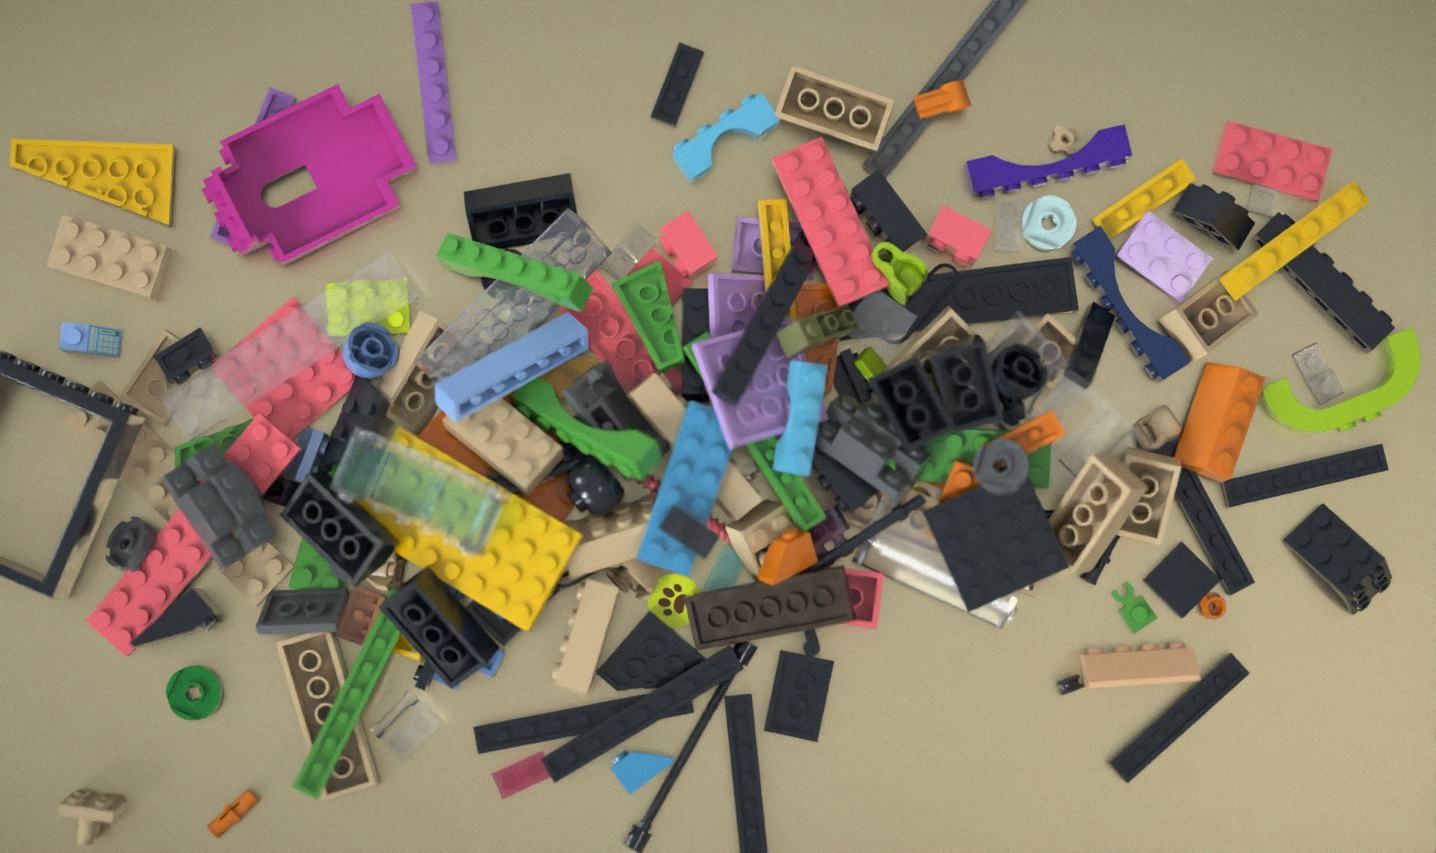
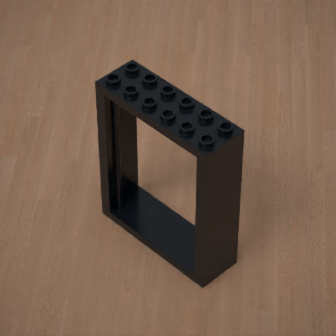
(99, 484)

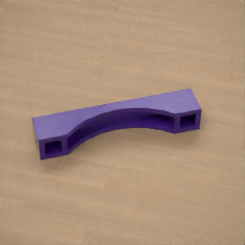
(993, 174)

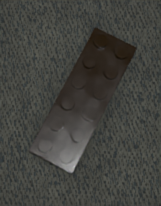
(770, 610)

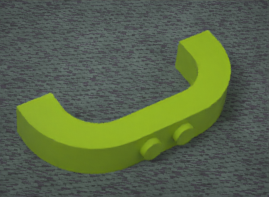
(1405, 364)

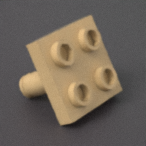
(91, 812)

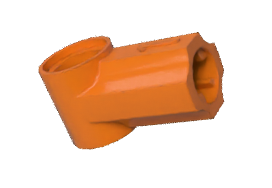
(949, 98)

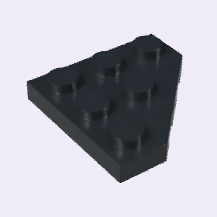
(649, 656)

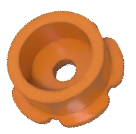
(1216, 612)

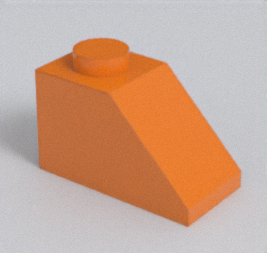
(787, 556)

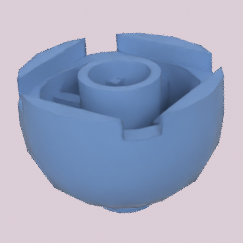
(370, 352)

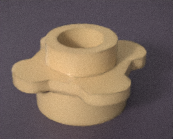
(1069, 146)

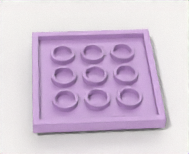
(765, 402)

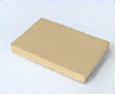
(150, 382)

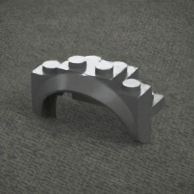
(603, 405)
(868, 446)
(220, 504)

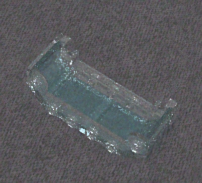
(420, 491)

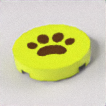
(668, 599)

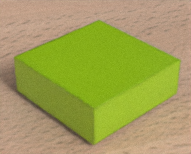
(870, 363)

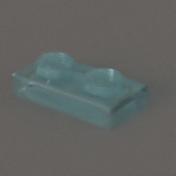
(725, 570)

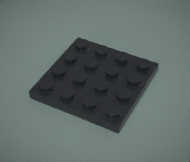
(995, 543)

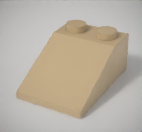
(1207, 319)

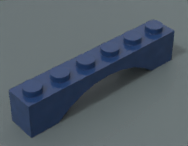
(1159, 352)

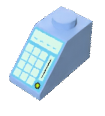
(90, 340)

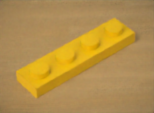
(1145, 198)

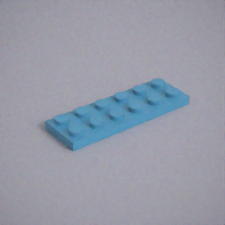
(688, 483)

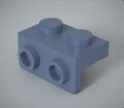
(307, 461)

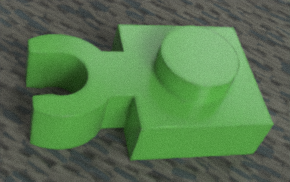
(1136, 611)

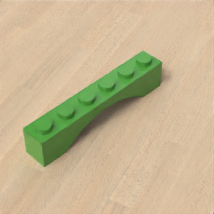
(546, 280)
(626, 450)

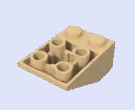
(755, 531)

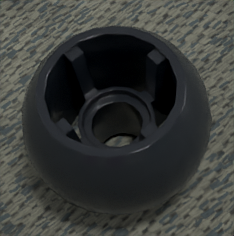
(594, 487)

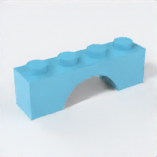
(753, 118)
(805, 391)

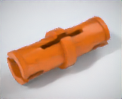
(232, 813)

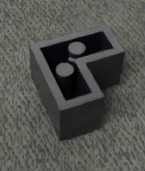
(1216, 214)

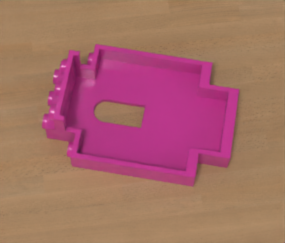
(348, 156)

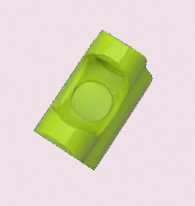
(902, 271)

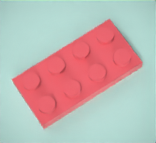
(1272, 161)

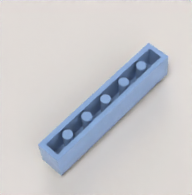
(511, 367)

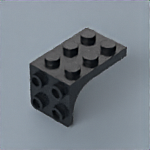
(1340, 558)

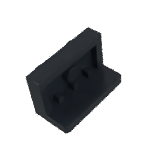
(186, 356)
(849, 378)

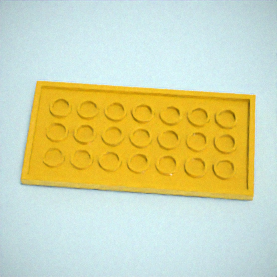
(521, 557)

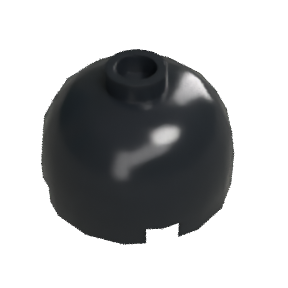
(1019, 372)

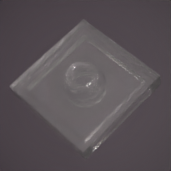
(881, 323)

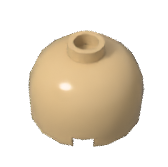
(635, 575)

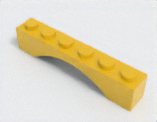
(1294, 240)

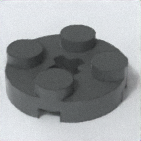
(993, 453)
(130, 556)

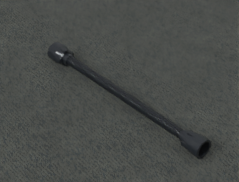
(639, 834)

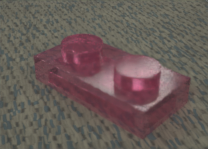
(520, 775)

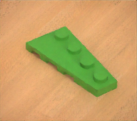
(651, 313)

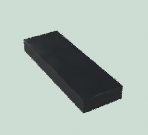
(677, 84)

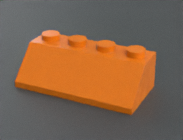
(1218, 420)

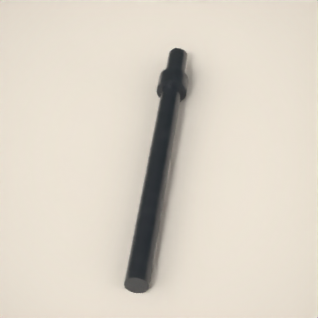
(899, 513)

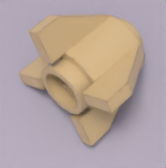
(389, 574)

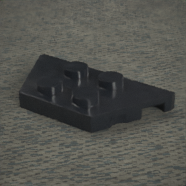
(362, 409)

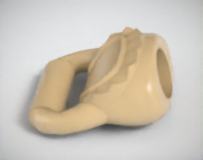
(1162, 424)

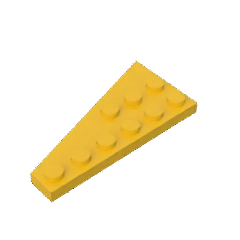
(118, 173)

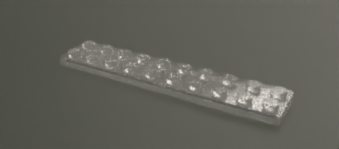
(287, 346)

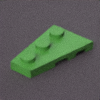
(223, 439)

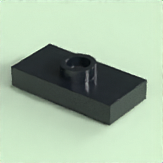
(689, 532)

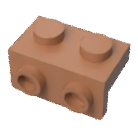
(359, 615)

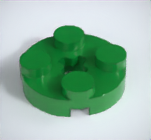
(179, 698)

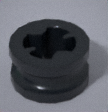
(1069, 684)

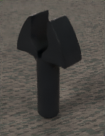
(1012, 411)

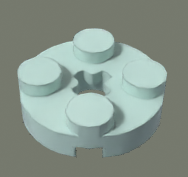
(1062, 216)

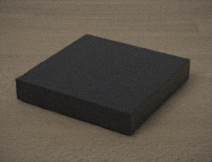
(1181, 580)

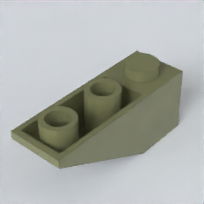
(816, 330)

